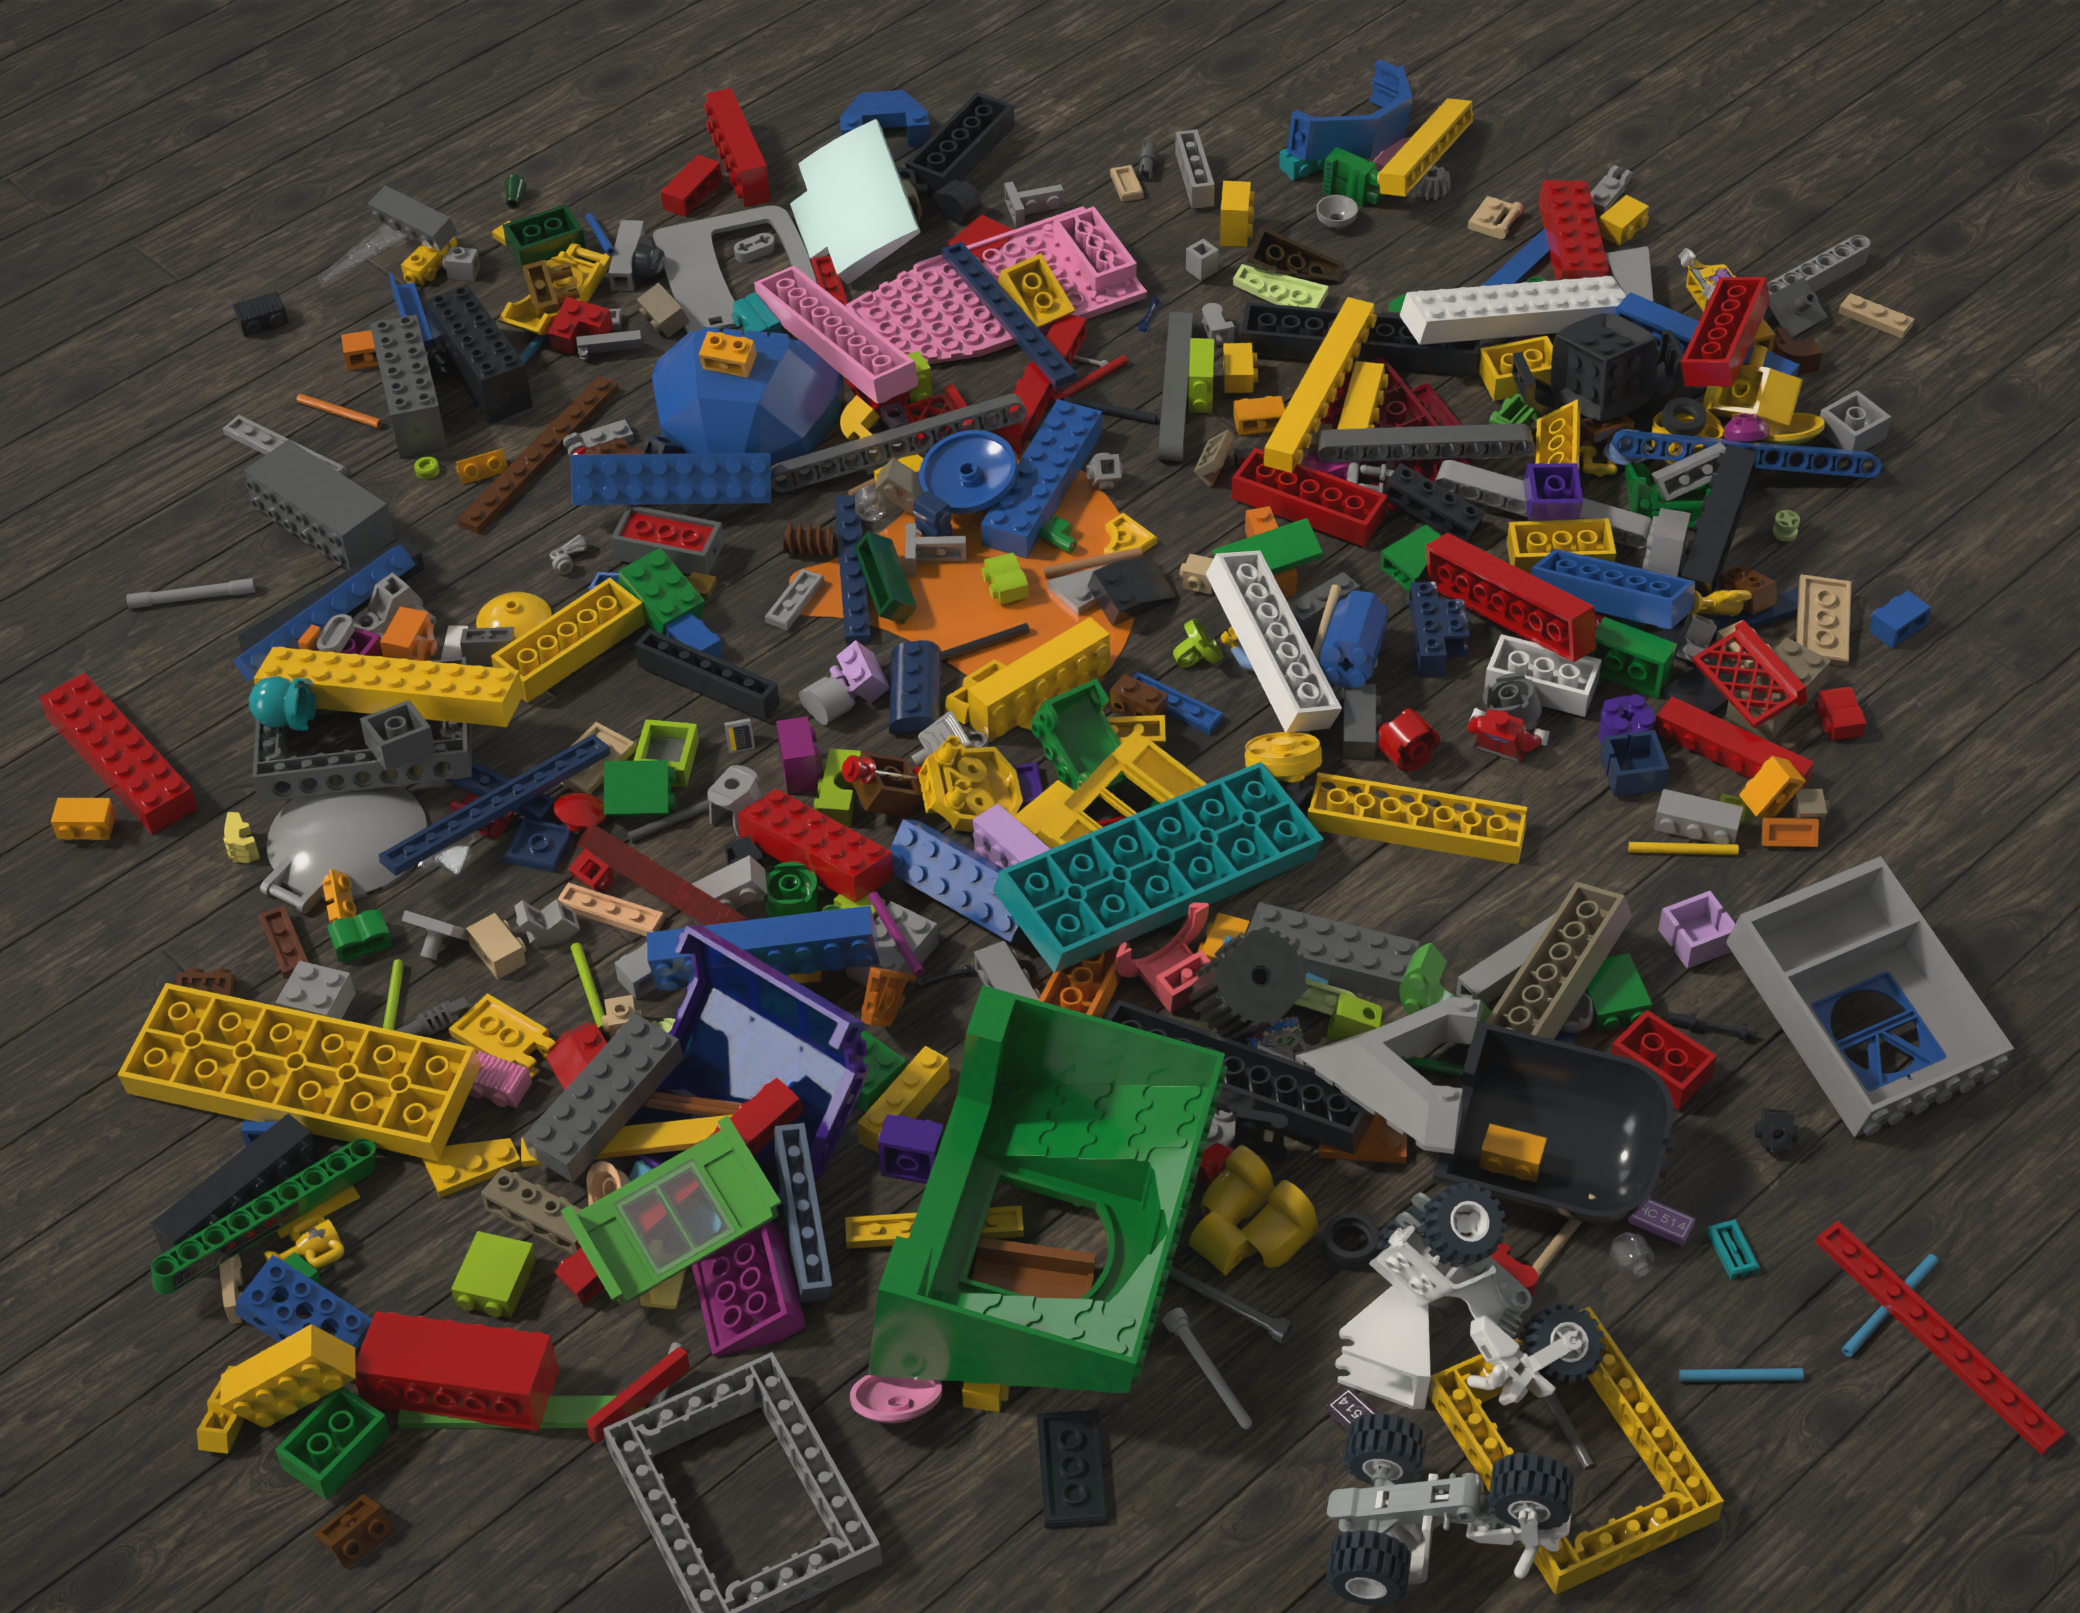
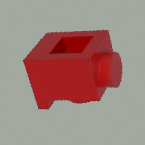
(586, 866)
(1212, 1163)

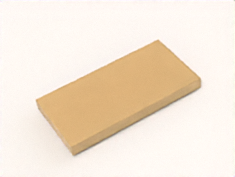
(1825, 617)

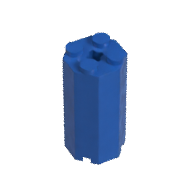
(1354, 639)

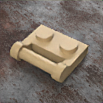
(1490, 213)

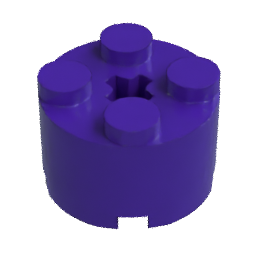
(1625, 716)

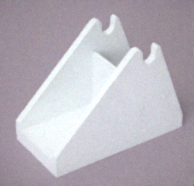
(1389, 1350)

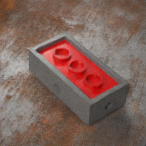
(686, 540)

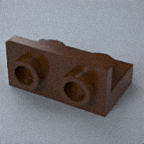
(1600, 430)
(219, 982)
(355, 1530)

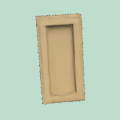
(1126, 183)

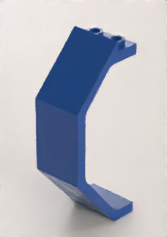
(1362, 134)

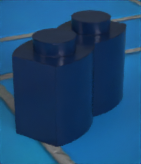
(932, 516)

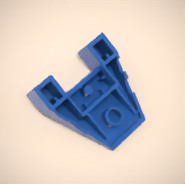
(891, 111)

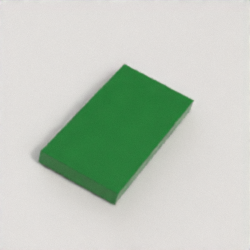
(1281, 547)

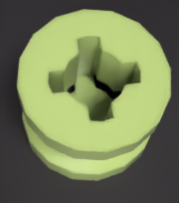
(1786, 525)

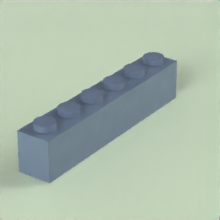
(801, 1213)

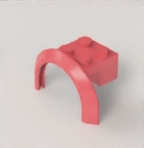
(1172, 967)

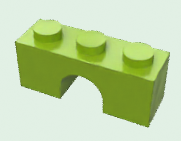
(833, 799)

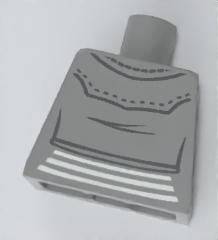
(936, 734)

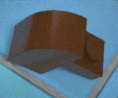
(1802, 352)

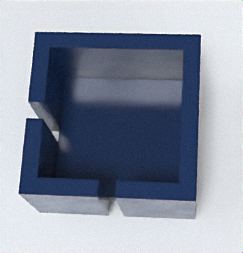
(1640, 770)

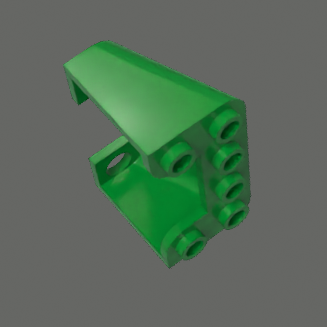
(1077, 734)

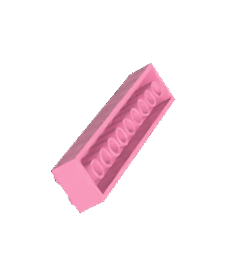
(838, 335)

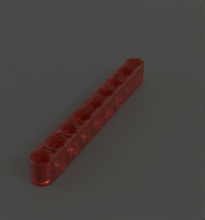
(656, 878)

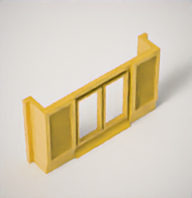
(1137, 760)

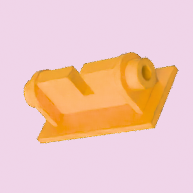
(481, 466)
(338, 888)

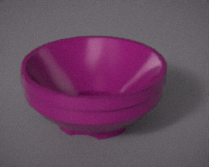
(1746, 428)

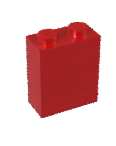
(980, 230)

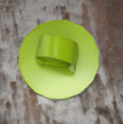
(1198, 644)

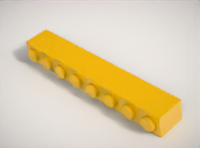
(1425, 147)

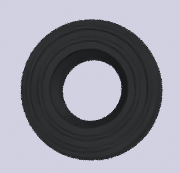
(1684, 405)

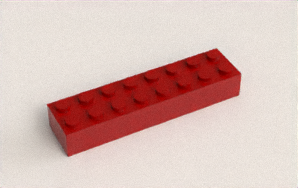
(1512, 597)
(118, 753)

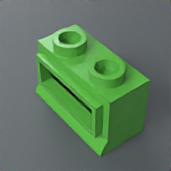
(1509, 407)

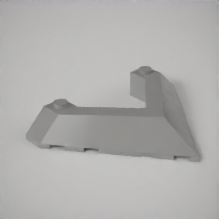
(1381, 1082)

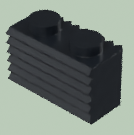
(260, 313)

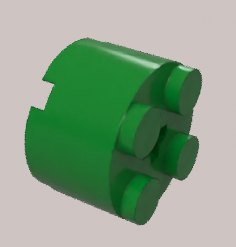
(791, 890)

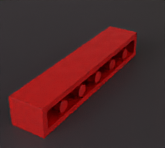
(1722, 740)

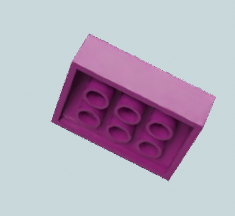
(749, 1292)

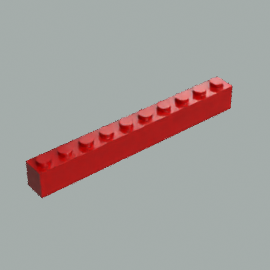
(756, 1125)

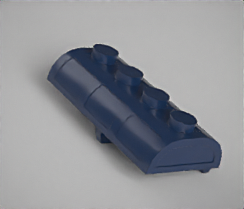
(915, 686)

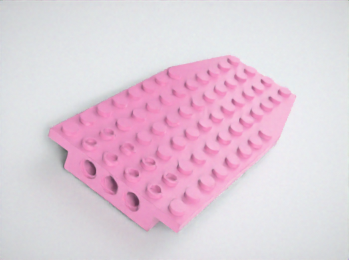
(946, 321)

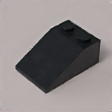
(1129, 588)

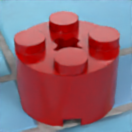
(1408, 740)

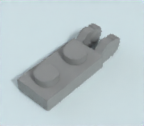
(1609, 189)
(598, 435)

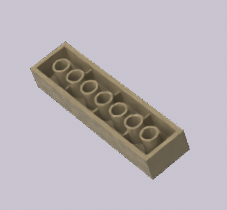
(1562, 962)

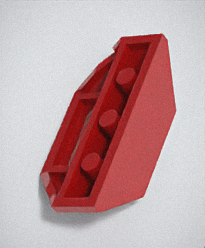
(574, 1052)

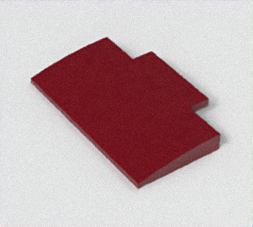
(1400, 409)

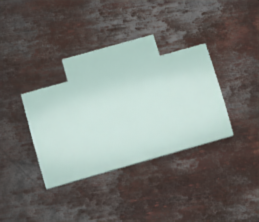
(853, 203)

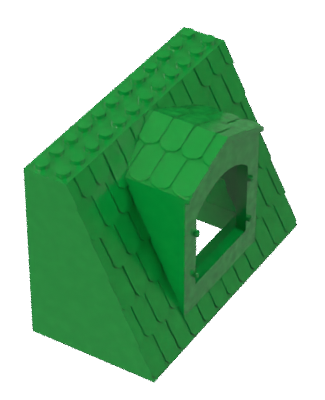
(1073, 1116)

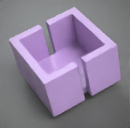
(1694, 927)

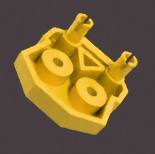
(955, 791)

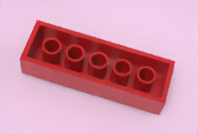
(737, 147)
(1572, 230)
(1725, 331)
(1324, 499)
(828, 848)

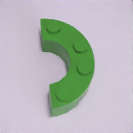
(1421, 982)

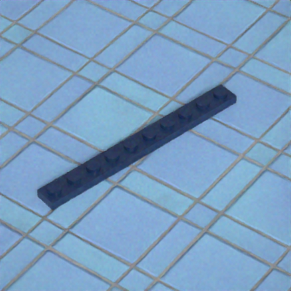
(1009, 314)
(493, 805)

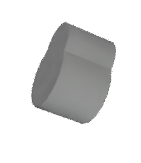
(826, 699)

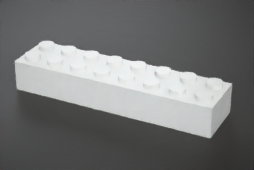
(1273, 641)

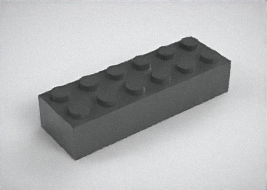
(1342, 952)
(603, 1097)

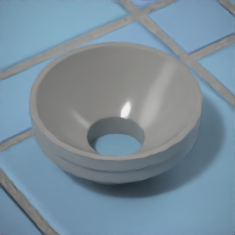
(1337, 207)

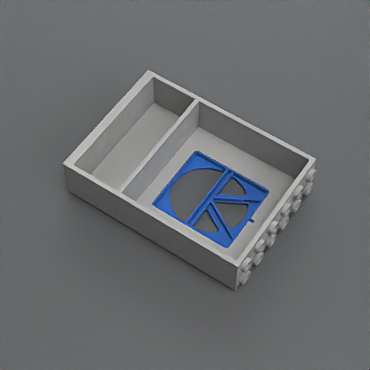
(1870, 937)

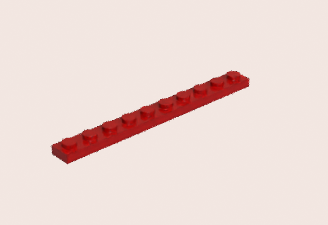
(1941, 1338)

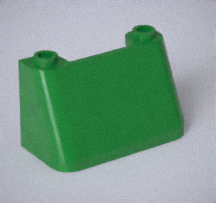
(1647, 501)

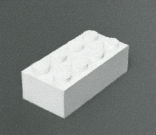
(1557, 680)

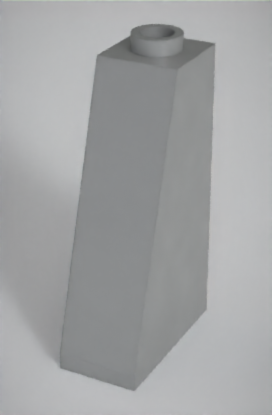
(1631, 271)

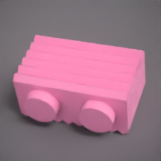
(501, 1081)

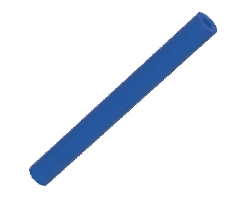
(601, 236)

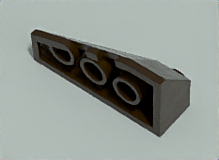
(1287, 257)

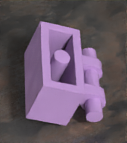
(861, 672)

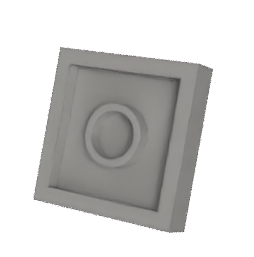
(436, 932)

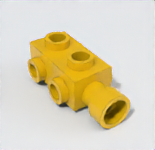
(424, 263)

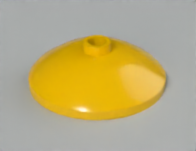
(1801, 430)
(514, 610)

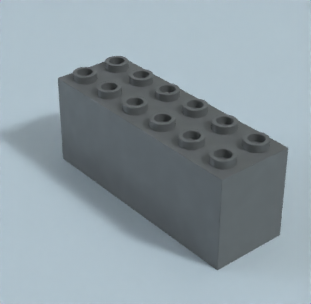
(408, 386)
(319, 504)

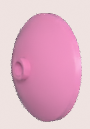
(894, 1398)

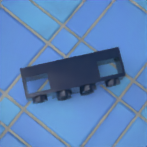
(1437, 628)

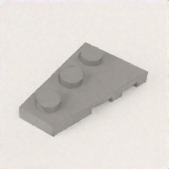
(1074, 591)

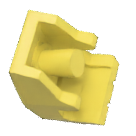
(236, 841)

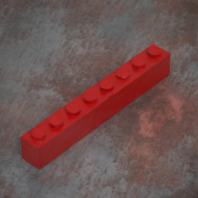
(1034, 388)

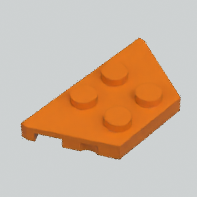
(884, 995)

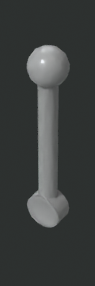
(1100, 363)

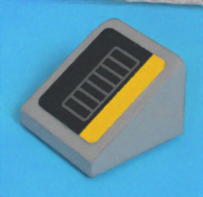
(739, 736)

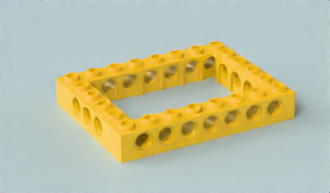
(1689, 1496)

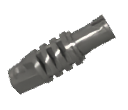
(436, 1018)

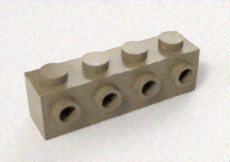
(530, 1209)

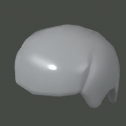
(1580, 1017)

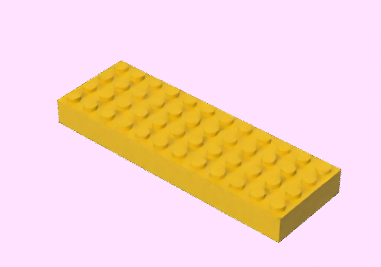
(320, 1069)

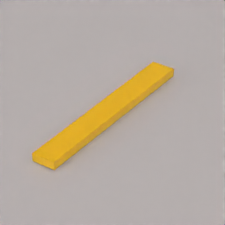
(649, 1138)

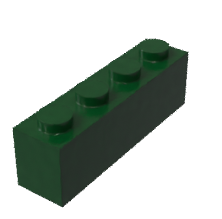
(885, 577)

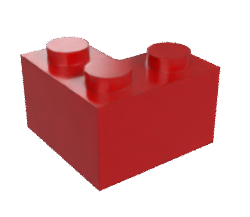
(577, 320)

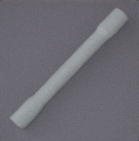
(147, 599)

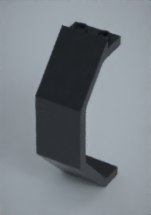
(1668, 380)

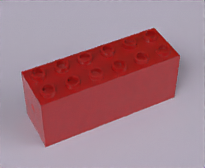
(457, 1370)

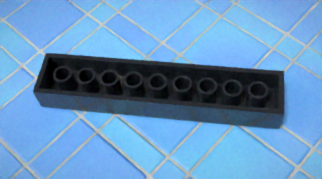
(1299, 332)
(1266, 1082)

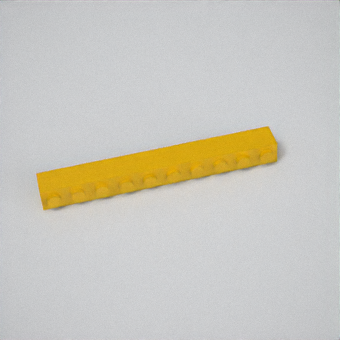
(1319, 385)

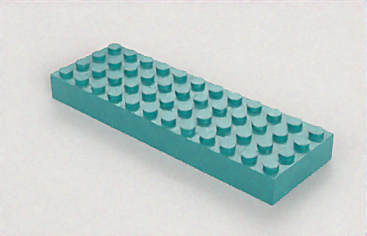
(1156, 865)

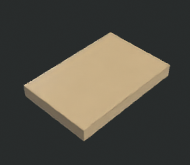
(593, 776)

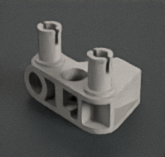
(384, 603)

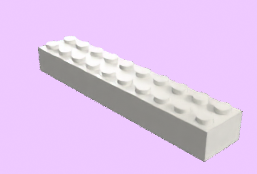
(1507, 309)

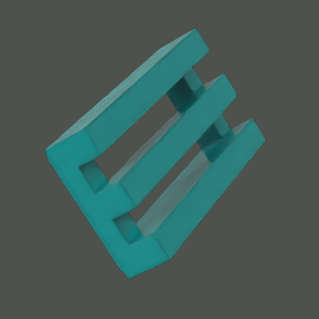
(1740, 1269)

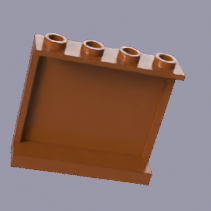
(1034, 1269)

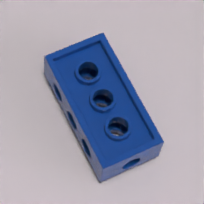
(301, 1298)

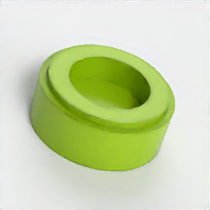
(426, 468)

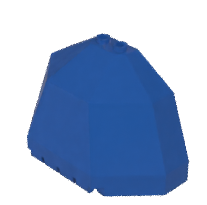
(777, 410)

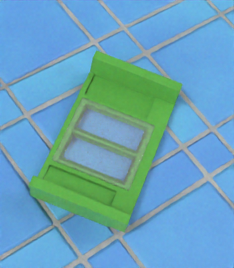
(674, 1215)

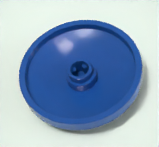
(969, 470)

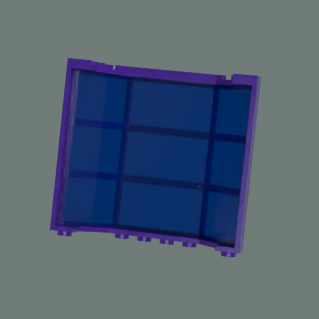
(754, 1025)

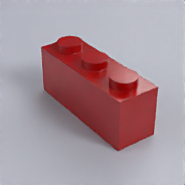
(691, 185)

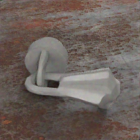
(562, 562)

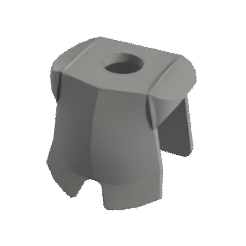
(729, 795)

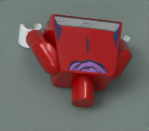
(1504, 734)

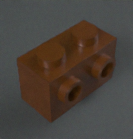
(1761, 587)
(1137, 698)

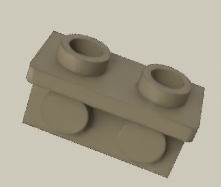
(1214, 457)

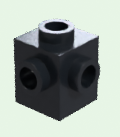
(1776, 1119)

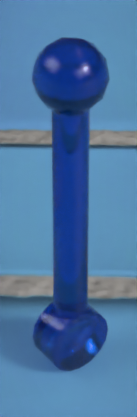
(1143, 325)

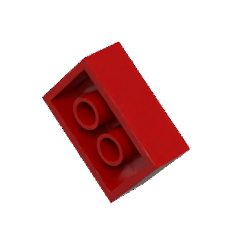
(1669, 1053)

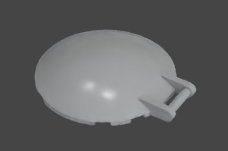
(338, 834)

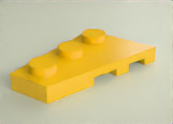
(470, 1164)

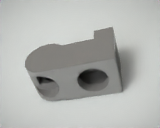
(1215, 325)

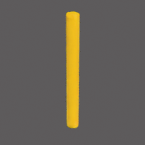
(1683, 848)

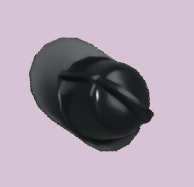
(647, 260)

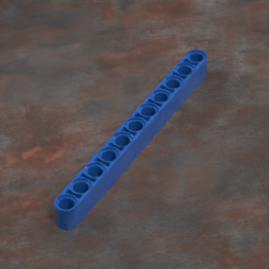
(1780, 462)

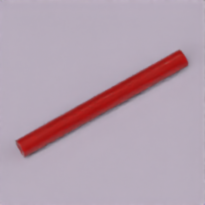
(1090, 379)

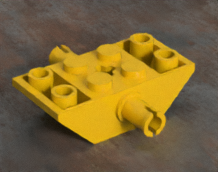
(1756, 391)

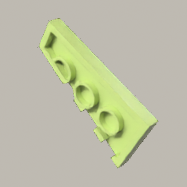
(1280, 288)

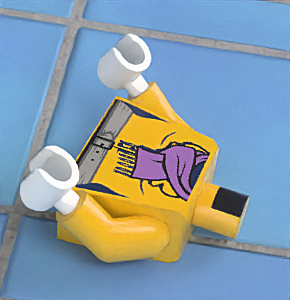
(1702, 278)

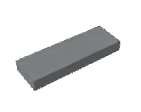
(794, 599)

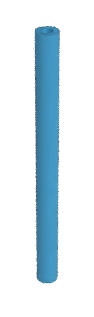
(1882, 1314)

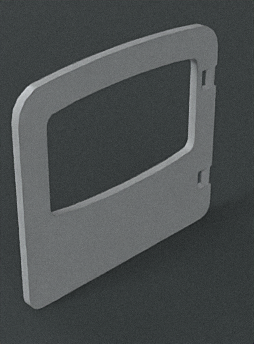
(694, 269)

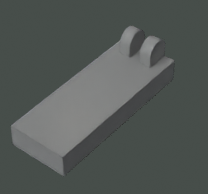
(608, 342)

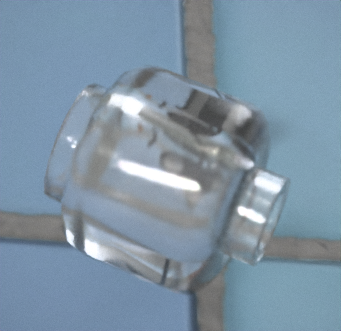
(870, 503)
(1631, 1255)

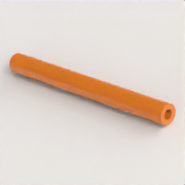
(338, 410)

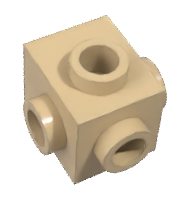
(618, 1012)

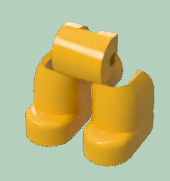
(1236, 1195)

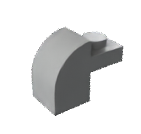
(1695, 637)
(548, 926)

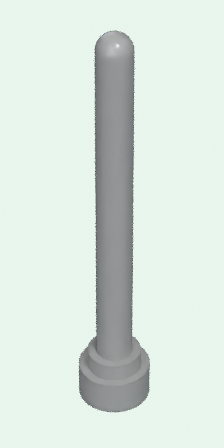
(1177, 1323)

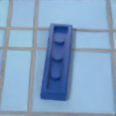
(1186, 708)

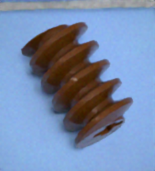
(810, 540)

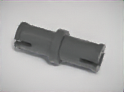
(1147, 160)

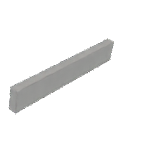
(265, 440)

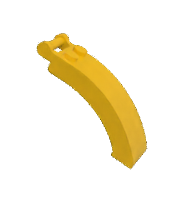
(522, 312)

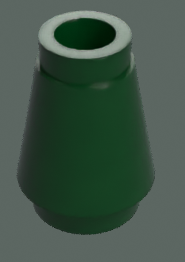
(514, 190)

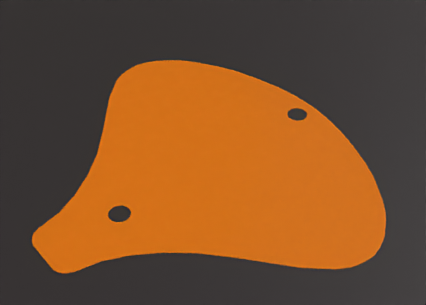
(957, 603)

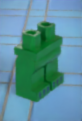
(1351, 177)

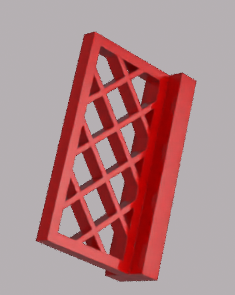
(950, 399)
(1770, 666)

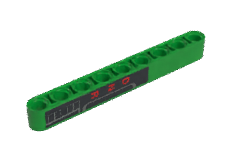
(263, 1216)

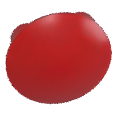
(579, 809)

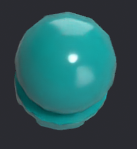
(281, 703)

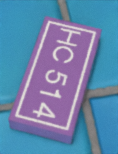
(1663, 1221)

